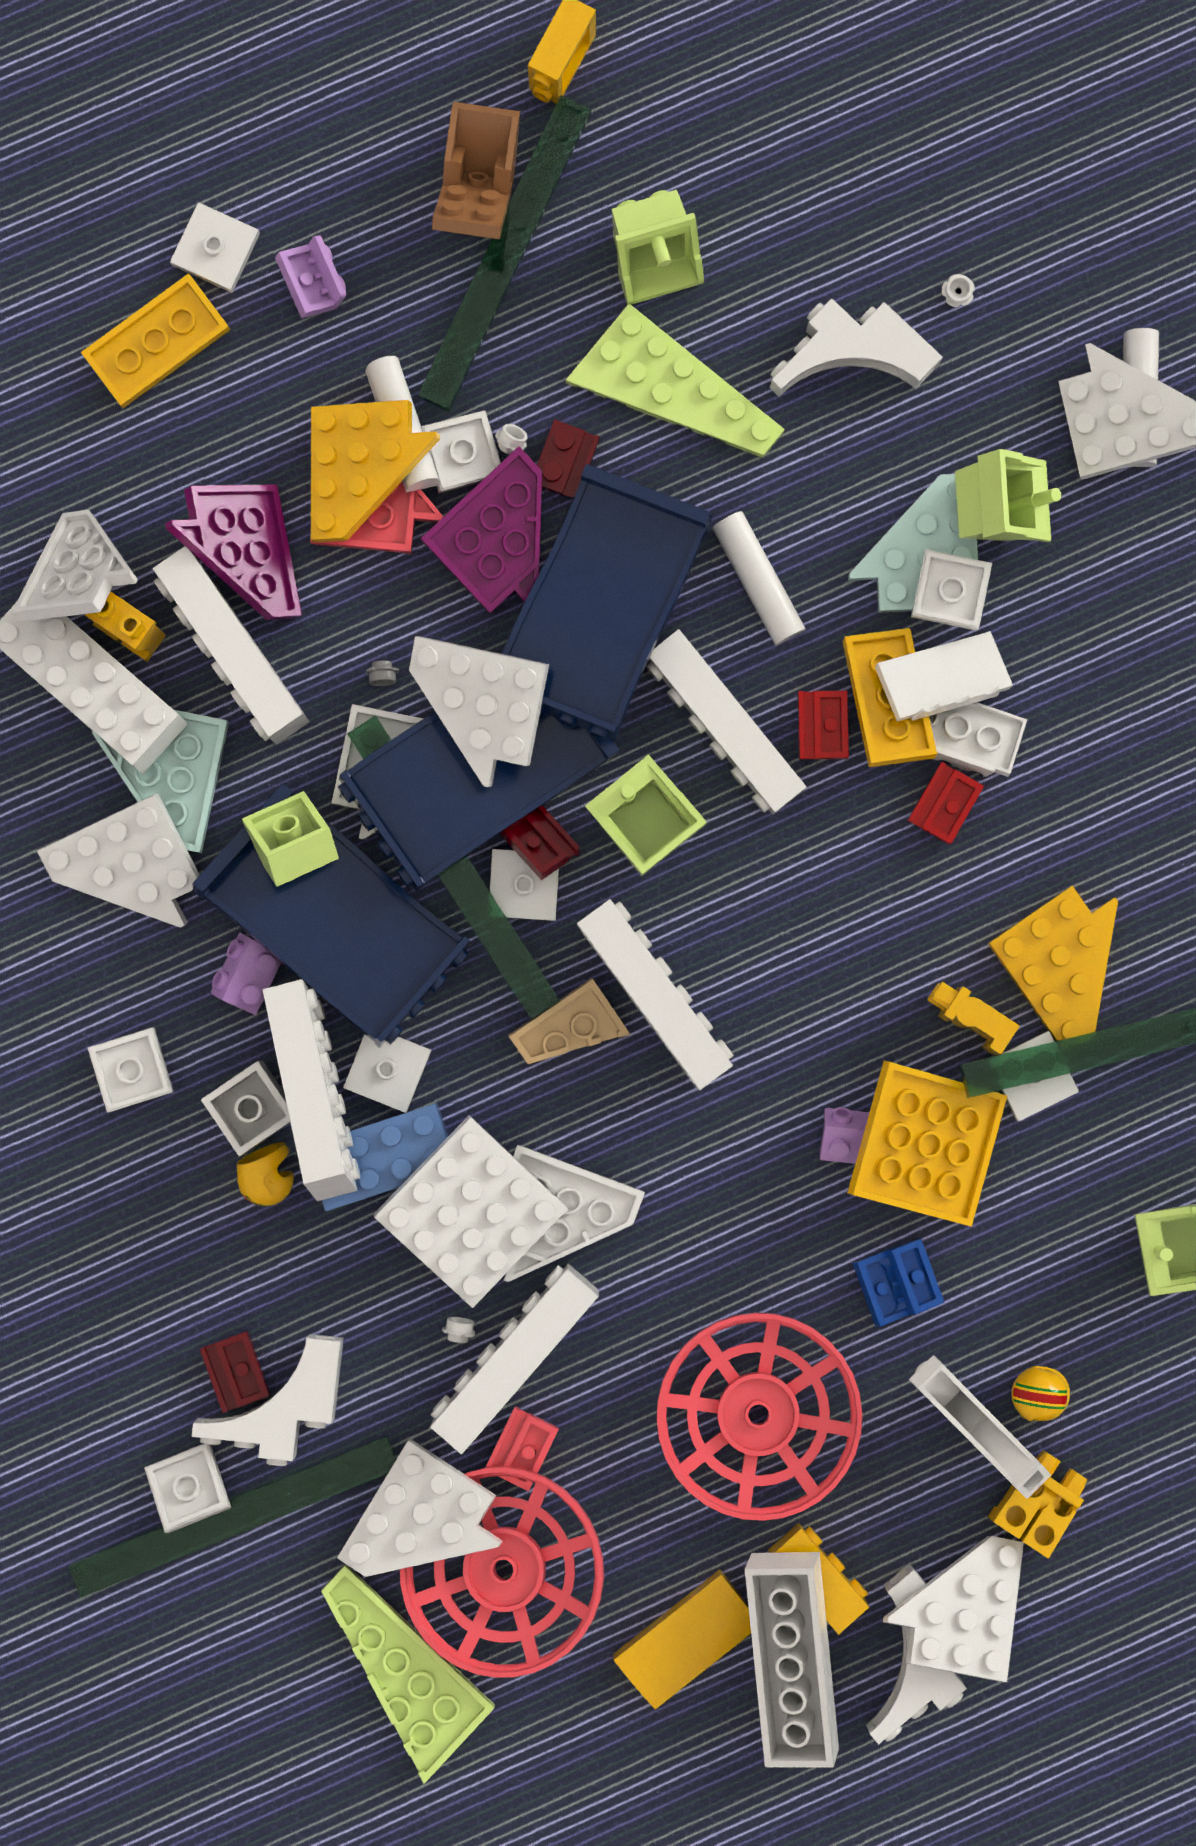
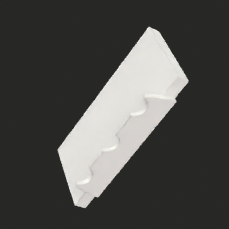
(944, 677)
(978, 738)

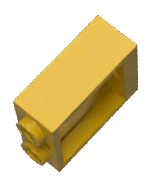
(561, 50)

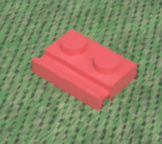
(523, 1445)

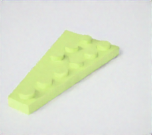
(662, 379)
(417, 1687)

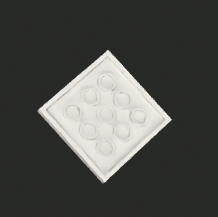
(470, 1211)

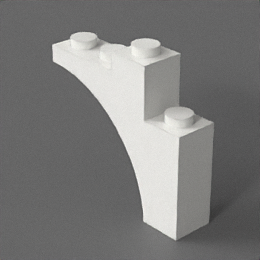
(839, 341)
(275, 1424)
(980, 1426)
(915, 1683)

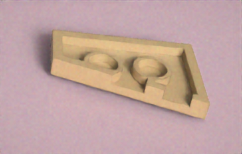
(572, 1023)

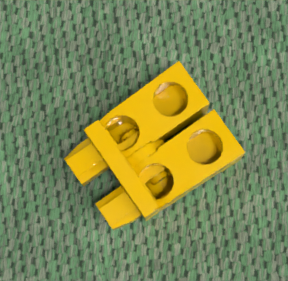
(128, 625)
(975, 1015)
(1046, 1513)

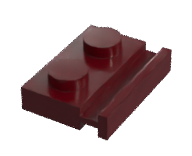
(565, 457)
(541, 842)
(235, 1371)

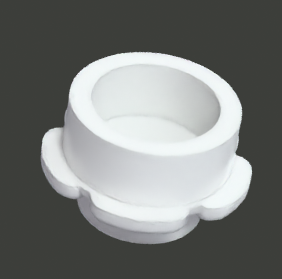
(961, 282)
(510, 438)
(459, 1329)

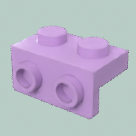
(312, 277)
(245, 974)
(842, 1134)

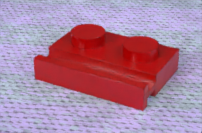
(823, 725)
(945, 803)

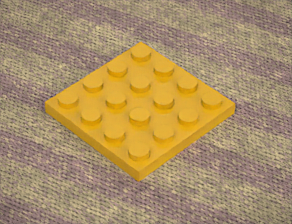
(926, 1144)

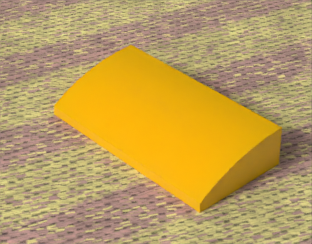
(685, 1640)

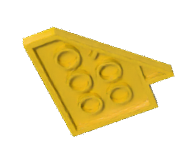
(358, 461)
(1060, 961)

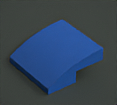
(898, 1282)

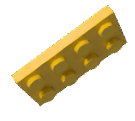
(155, 340)
(884, 737)

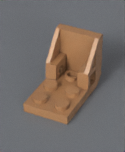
(477, 170)

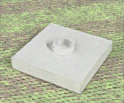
(215, 247)
(464, 451)
(951, 590)
(520, 890)
(130, 1069)
(388, 1072)
(1038, 1095)
(187, 1487)

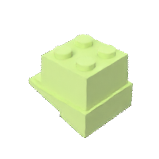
(656, 247)
(1004, 498)
(645, 815)
(1168, 1249)

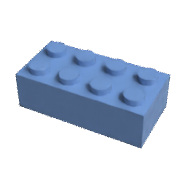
(391, 1152)

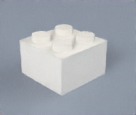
(249, 1108)

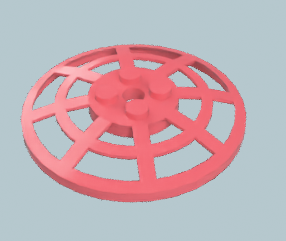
(764, 1437)
(513, 1592)

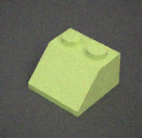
(291, 838)

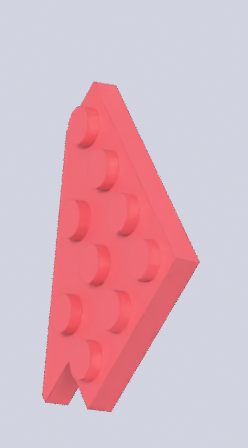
(392, 523)

